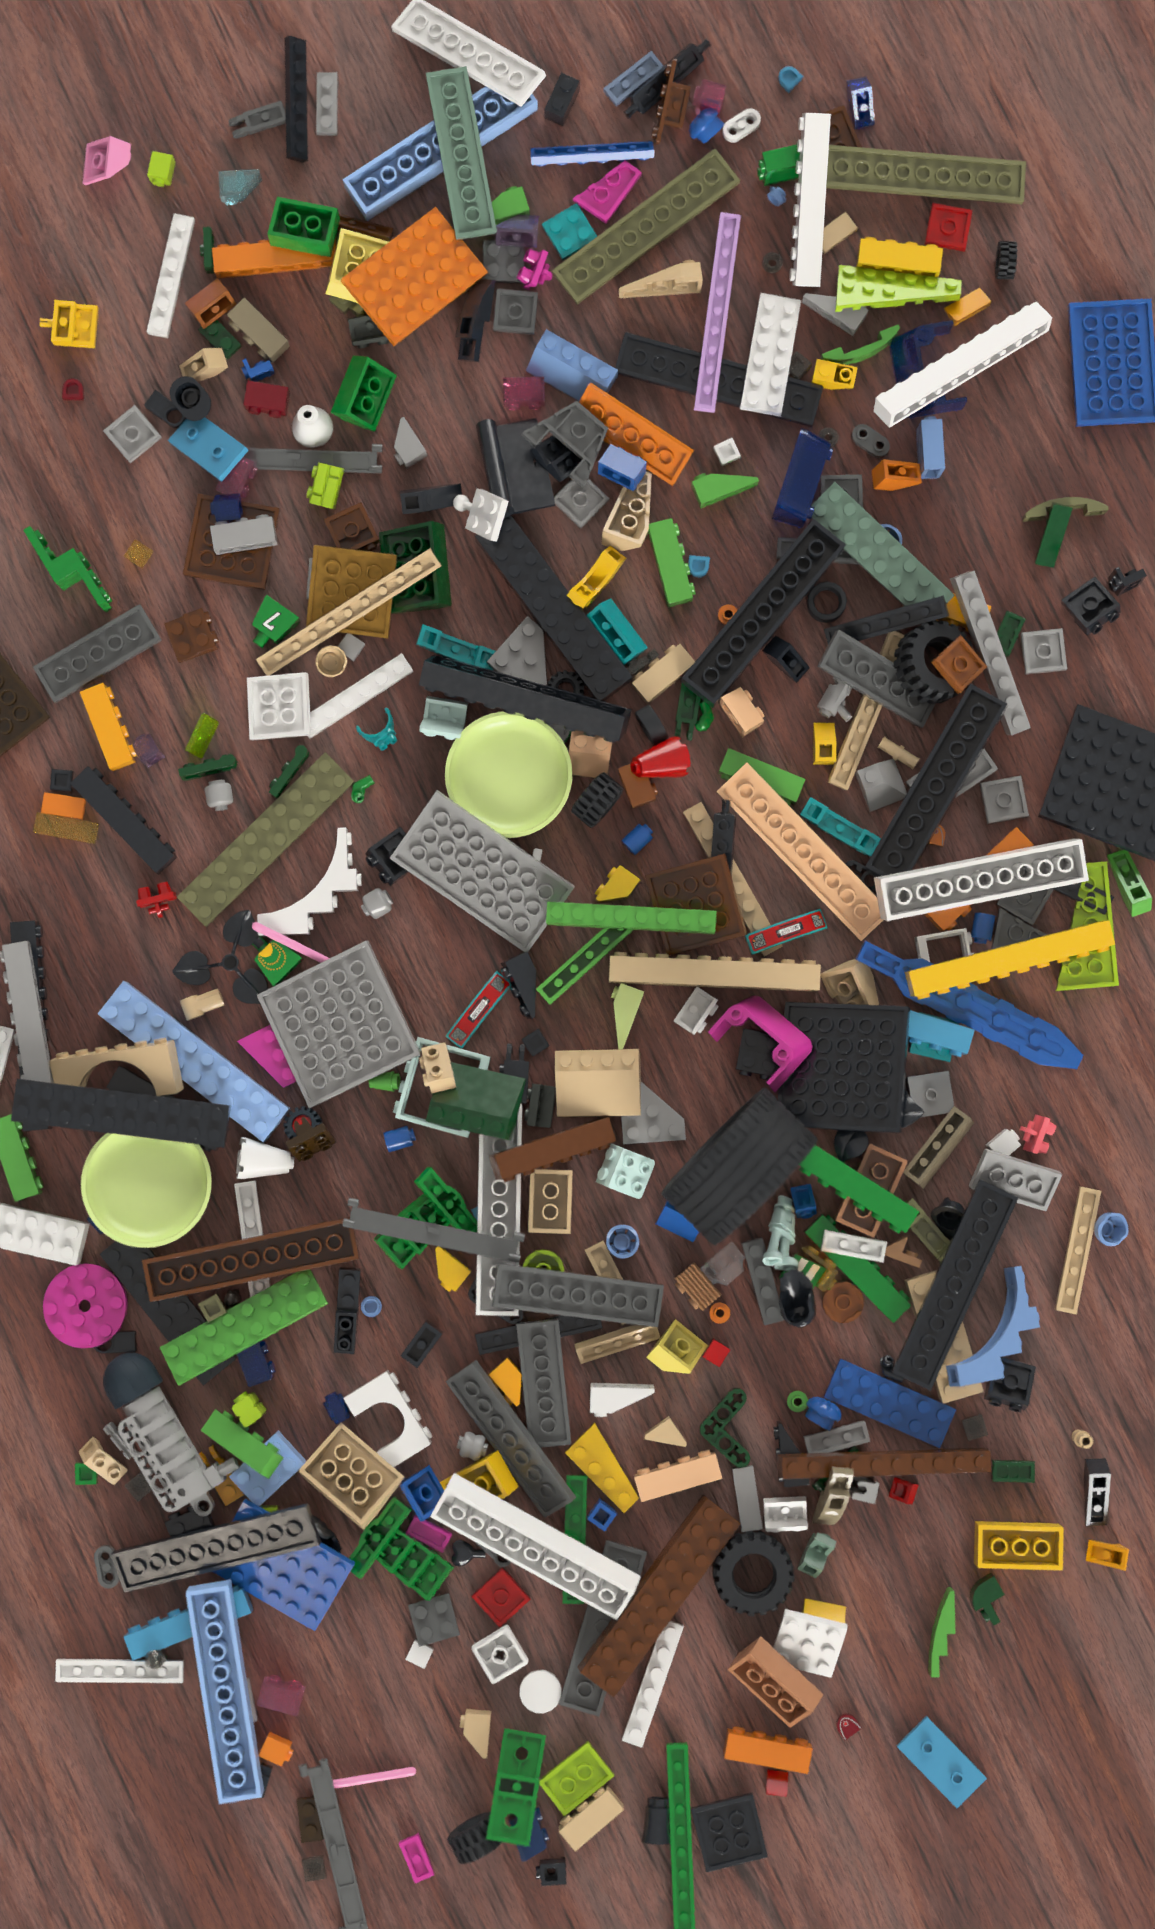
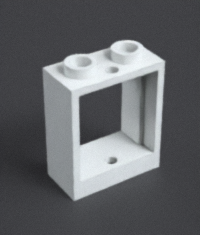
(965, 940)

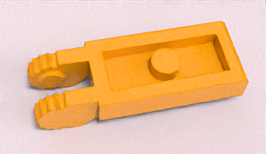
(228, 1489)

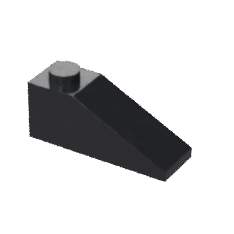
(1096, 1491)

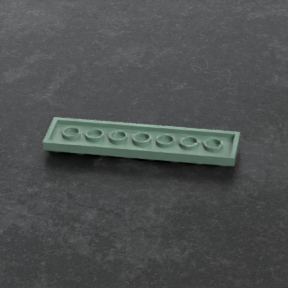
(461, 153)
(876, 549)

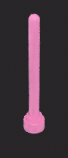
(288, 942)
(374, 1777)

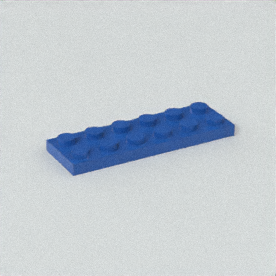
(889, 1403)

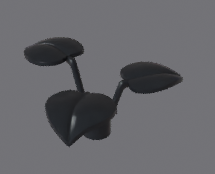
(194, 969)
(853, 1143)

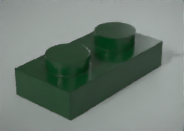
(219, 337)

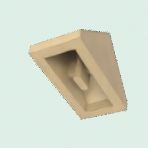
(666, 1433)

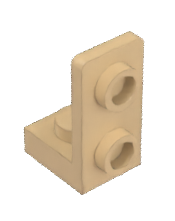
(101, 1462)

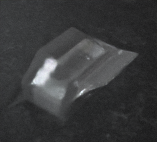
(724, 1265)

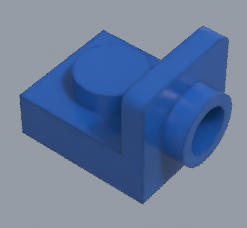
(260, 370)
(803, 1201)

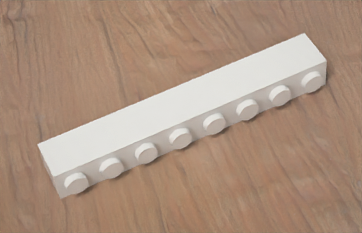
(810, 200)

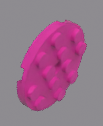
(63, 1303)

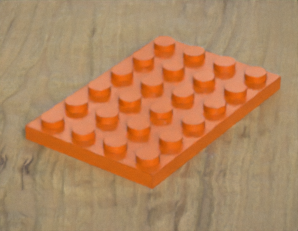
(414, 276)

